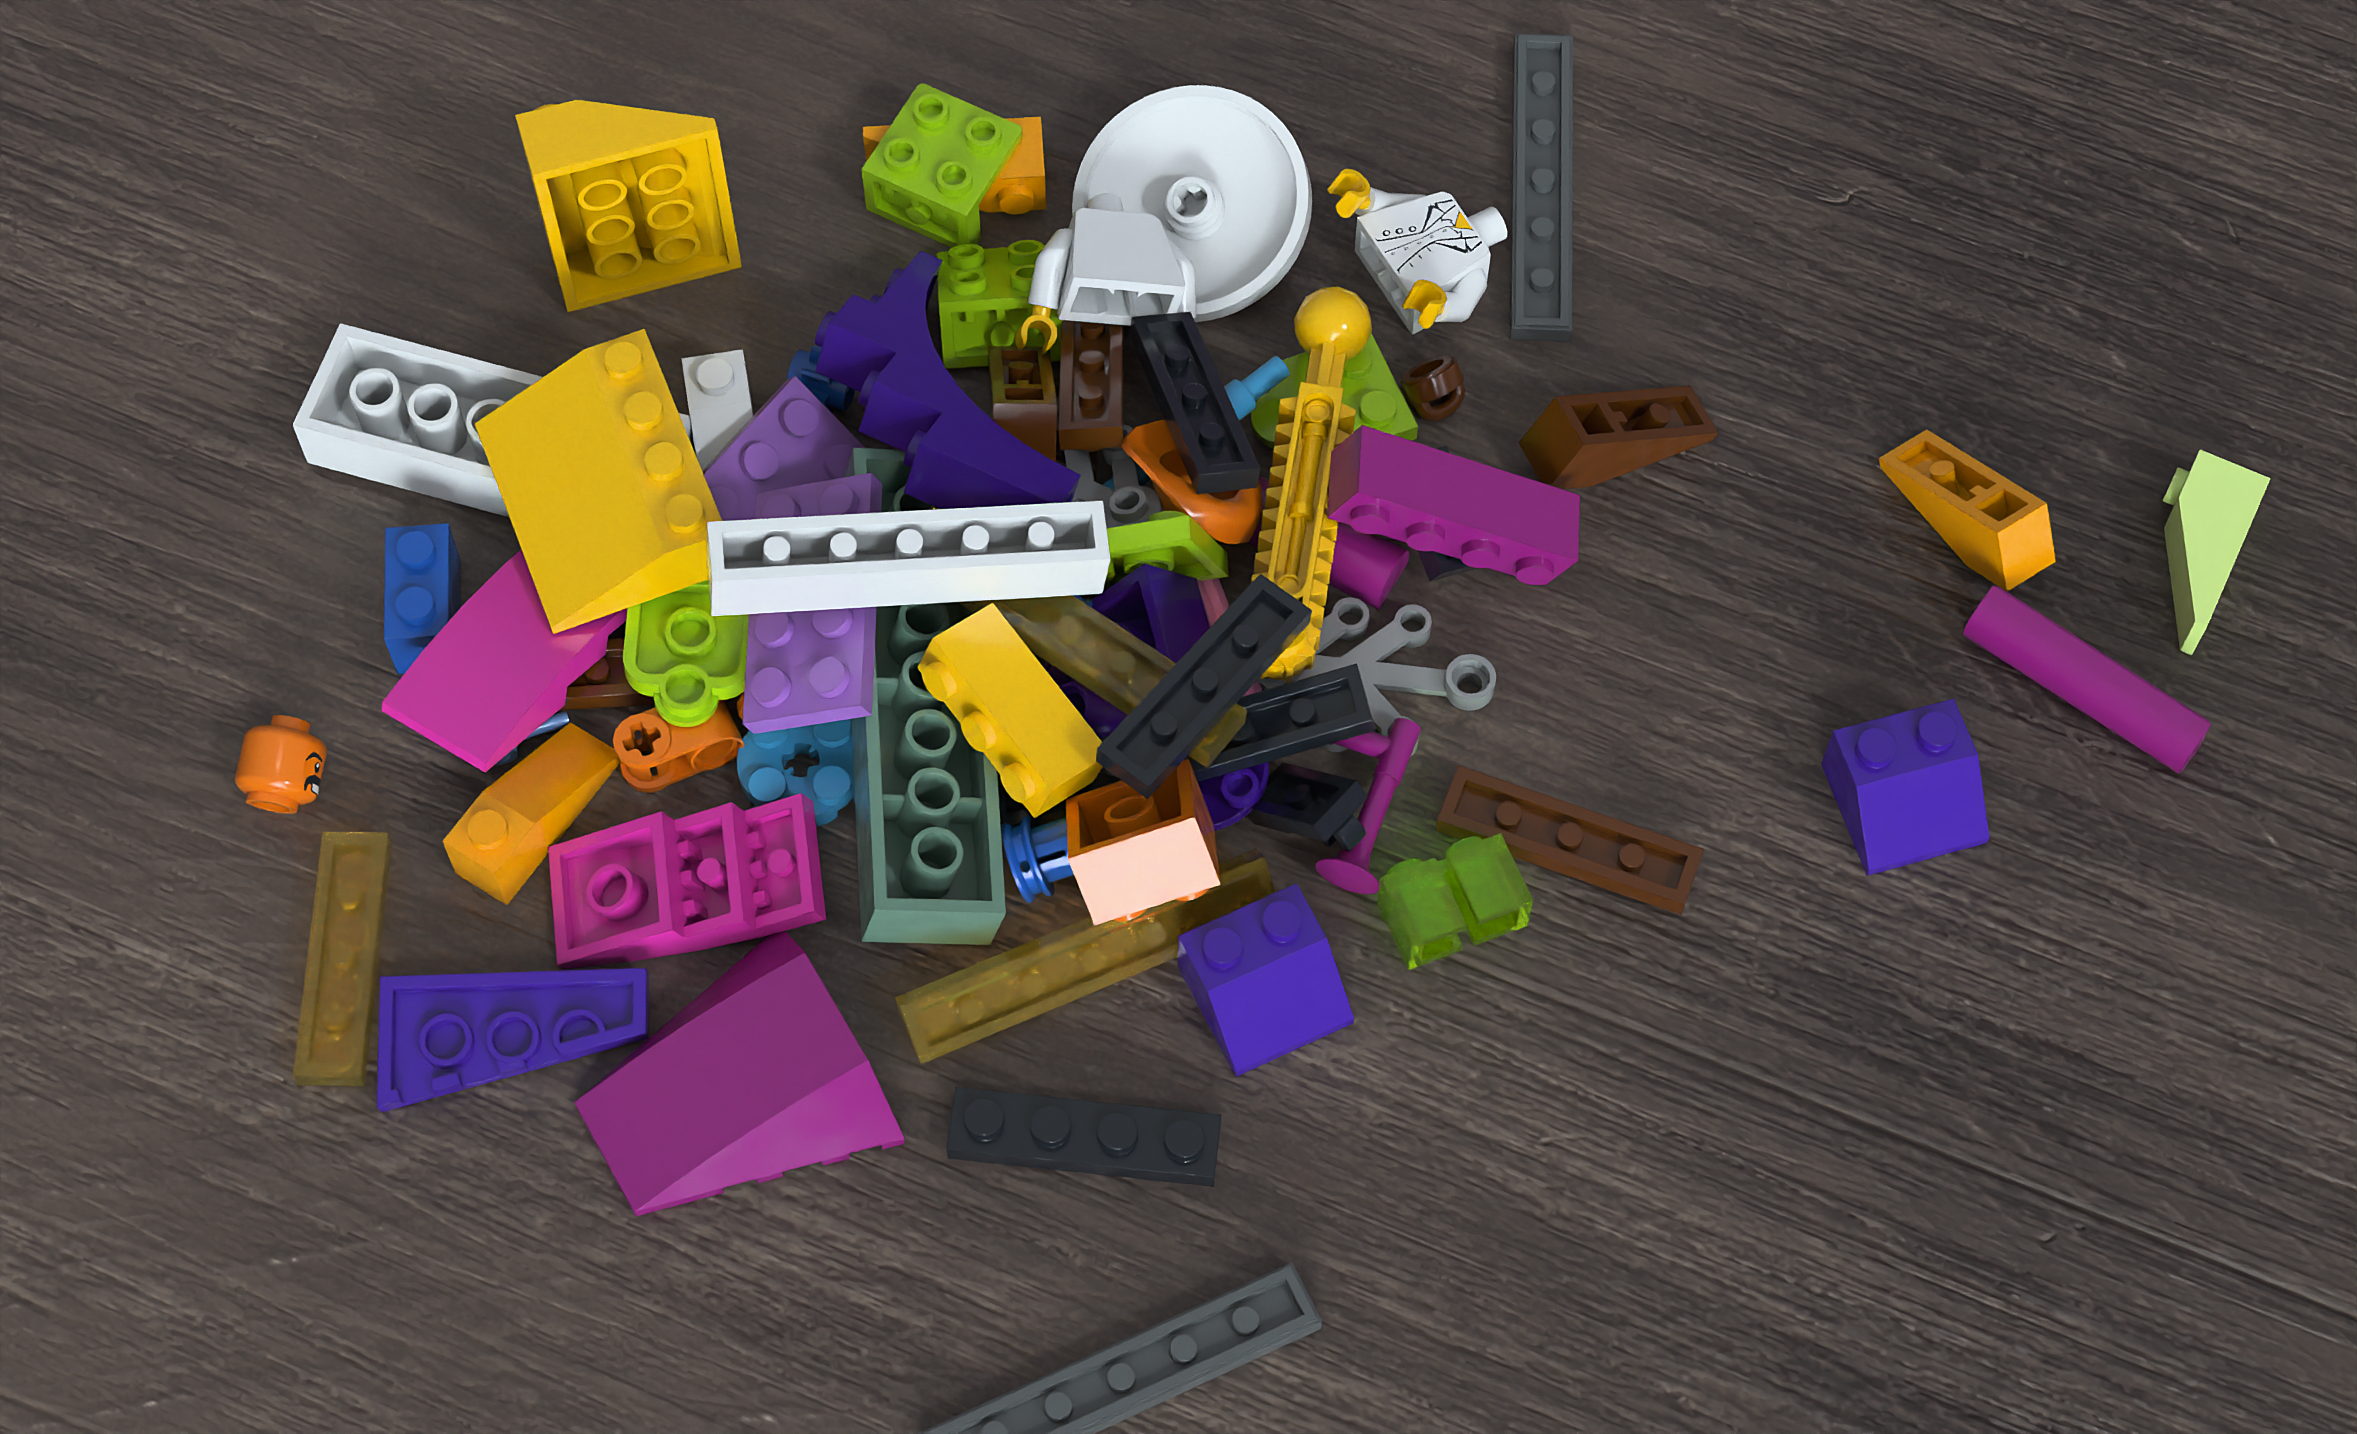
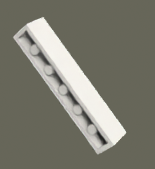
(906, 557)

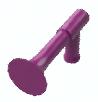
(1352, 868)

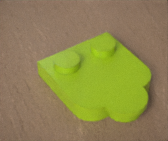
(1367, 389)
(1167, 542)
(685, 654)

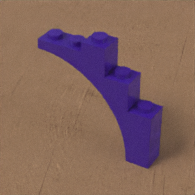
(917, 406)

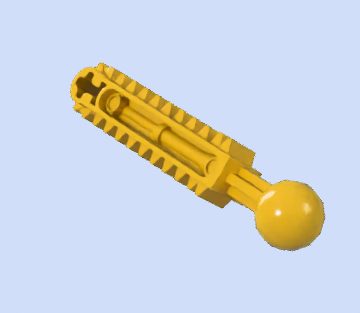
(1296, 533)

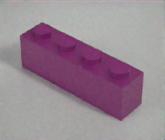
(1453, 506)

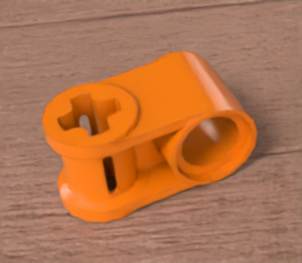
(674, 749)

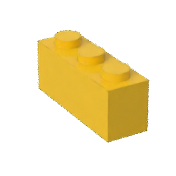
(1011, 710)

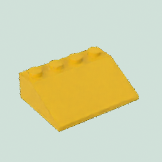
(628, 198)
(601, 483)

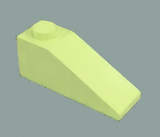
(2205, 534)

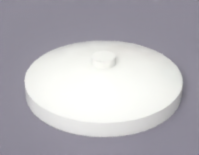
(1217, 179)

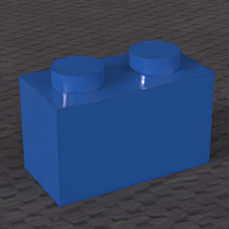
(419, 588)

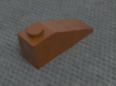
(1024, 396)
(1609, 434)

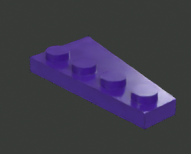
(490, 1026)

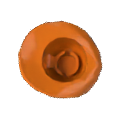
(1225, 516)

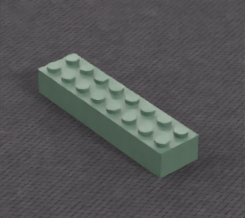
(919, 787)

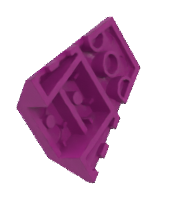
(739, 1087)

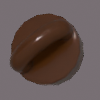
(1431, 381)

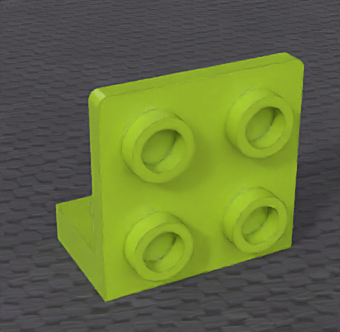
(938, 165)
(986, 301)

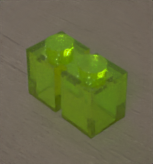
(1468, 890)

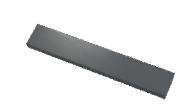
(1542, 188)
(1152, 1363)

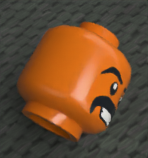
(281, 765)

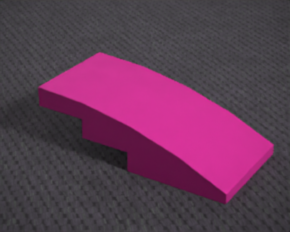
(496, 670)
(685, 882)

